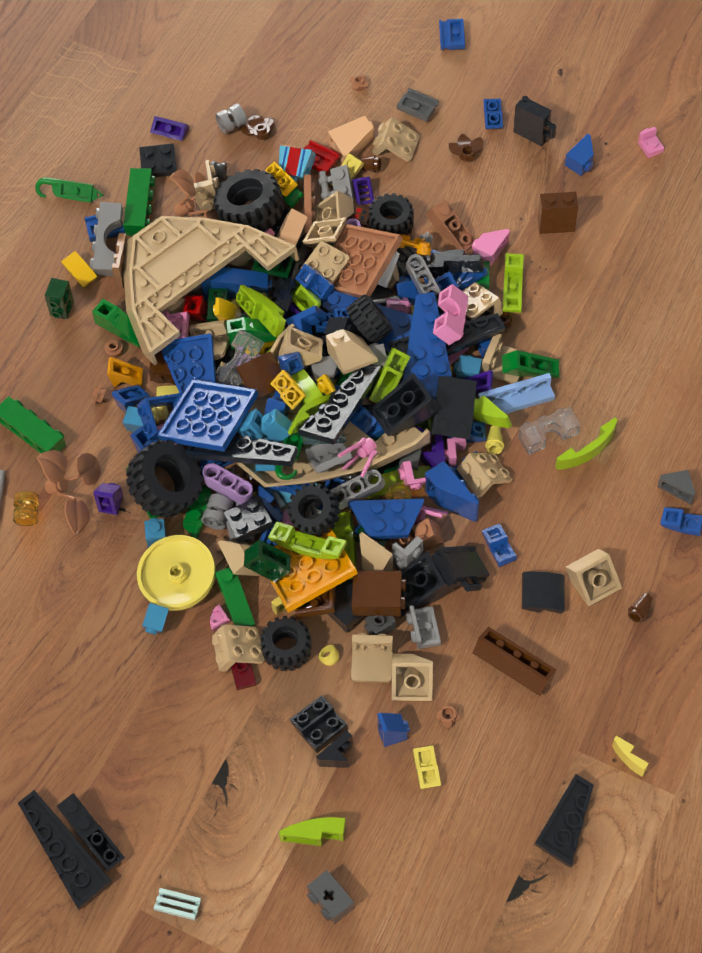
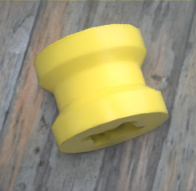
(160, 413)

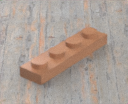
(309, 201)

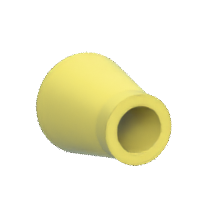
(494, 441)

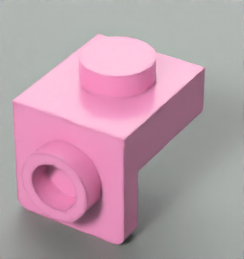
(453, 445)
(406, 474)

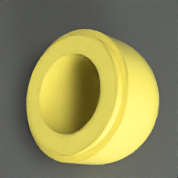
(332, 658)

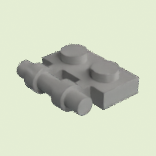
(341, 181)

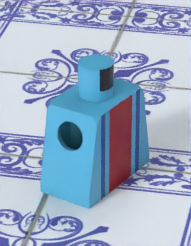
(296, 161)

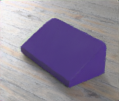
(169, 128)

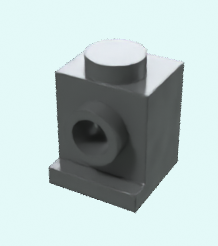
(386, 626)

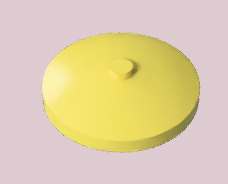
(176, 572)

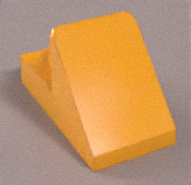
(124, 372)

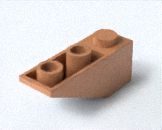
(450, 225)
(426, 530)

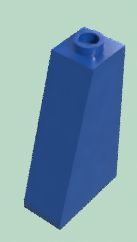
(233, 278)

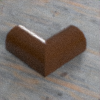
(318, 606)

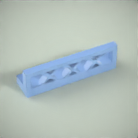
(517, 398)

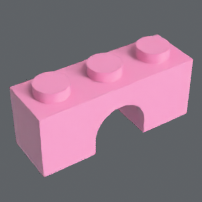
(451, 324)

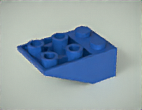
(450, 492)

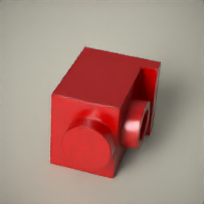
(200, 308)

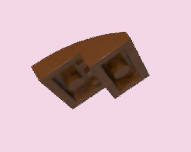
(259, 374)

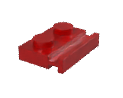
(325, 157)

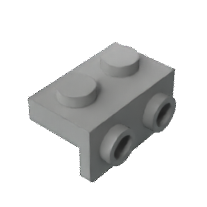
(324, 456)
(406, 556)
(424, 626)

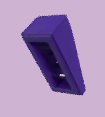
(359, 182)

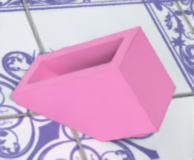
(491, 245)

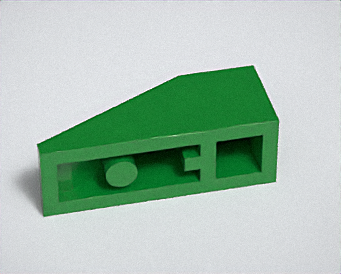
(529, 365)
(234, 598)

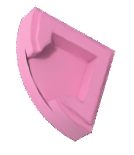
(218, 618)

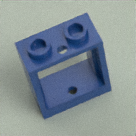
(146, 415)

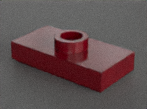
(243, 675)

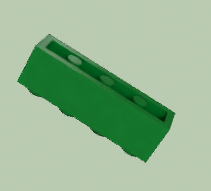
(138, 200)
(29, 427)

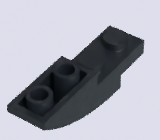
(452, 261)
(90, 832)

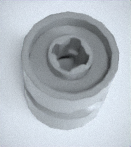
(236, 118)
(214, 513)

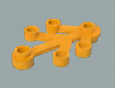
(422, 247)

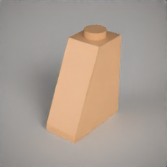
(351, 137)
(292, 227)

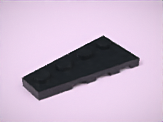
(564, 825)

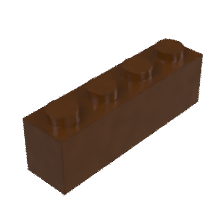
(514, 661)

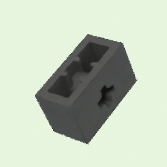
(325, 886)

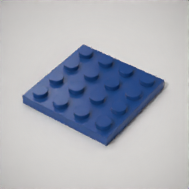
(208, 415)

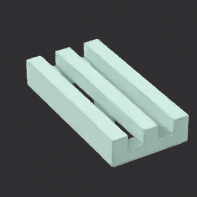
(163, 892)

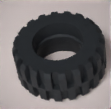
(243, 188)
(150, 492)

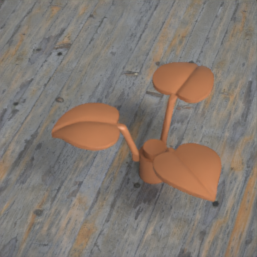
(186, 184)
(53, 466)

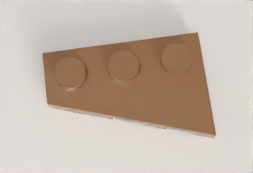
(118, 266)

